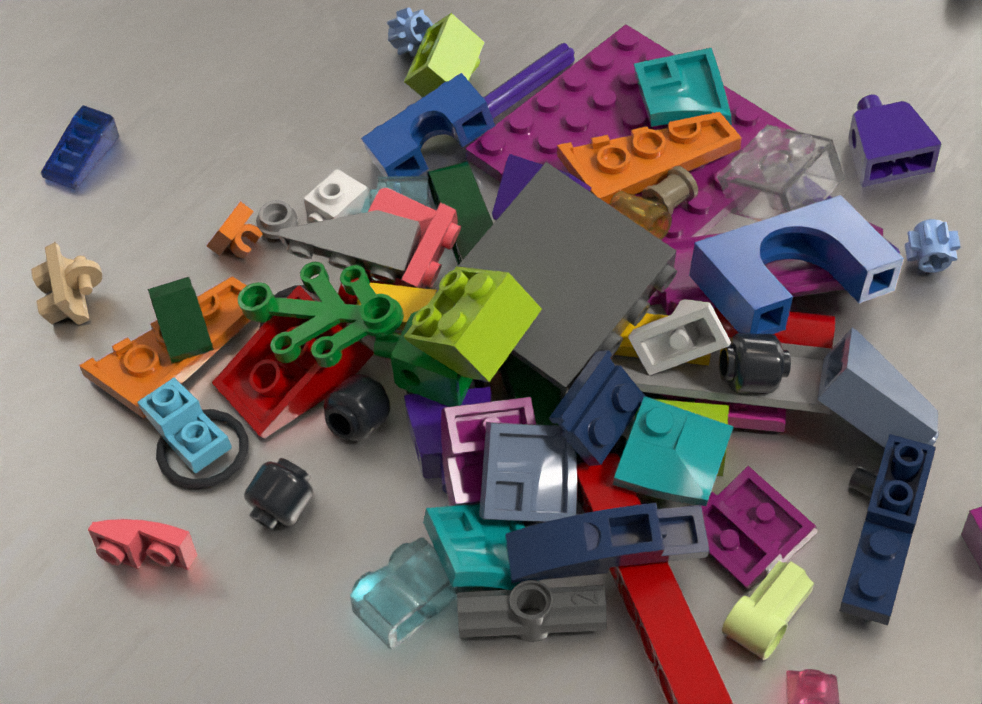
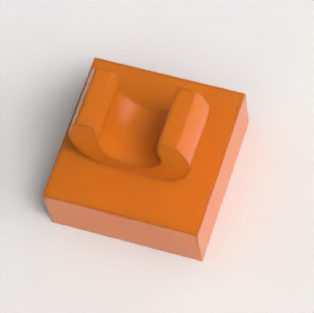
(233, 230)

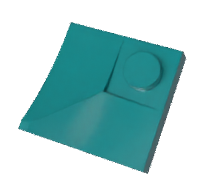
(682, 87)
(672, 454)
(471, 546)

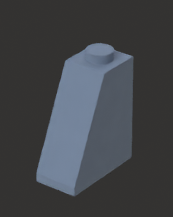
(874, 394)

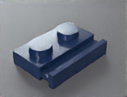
(598, 408)

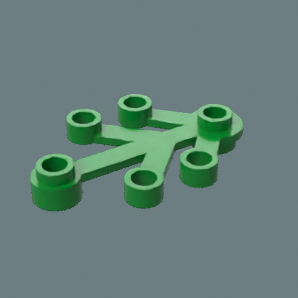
(375, 316)

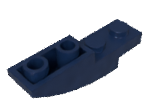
(888, 530)
(606, 539)

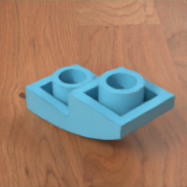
(184, 425)

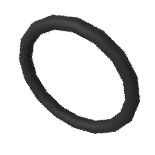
(216, 479)

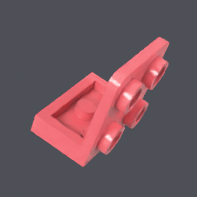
(438, 232)

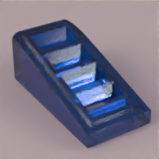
(88, 125)

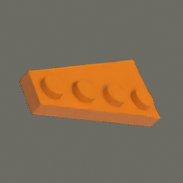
(648, 154)
(144, 363)

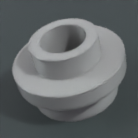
(275, 216)

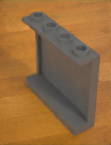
(579, 265)

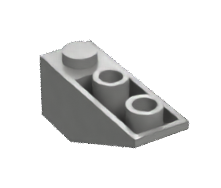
(366, 239)

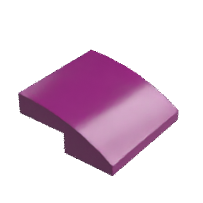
(464, 442)
(753, 528)

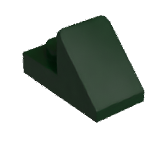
(180, 319)

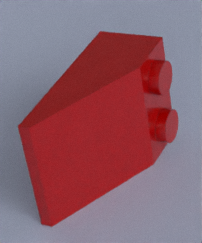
(276, 392)

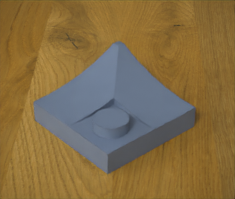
(527, 473)

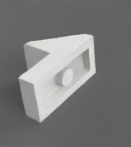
(680, 337)

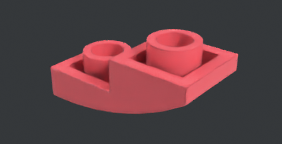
(132, 540)

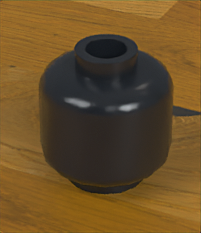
(754, 363)
(356, 408)
(278, 493)

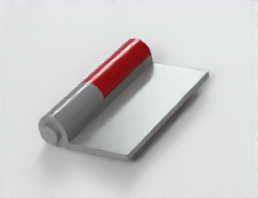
(806, 338)

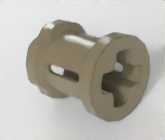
(673, 190)

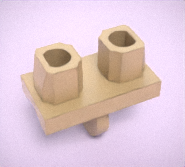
(69, 284)

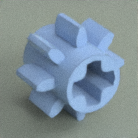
(408, 30)
(932, 245)

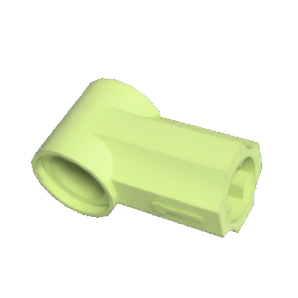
(764, 617)

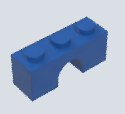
(449, 110)

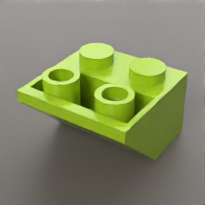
(473, 321)

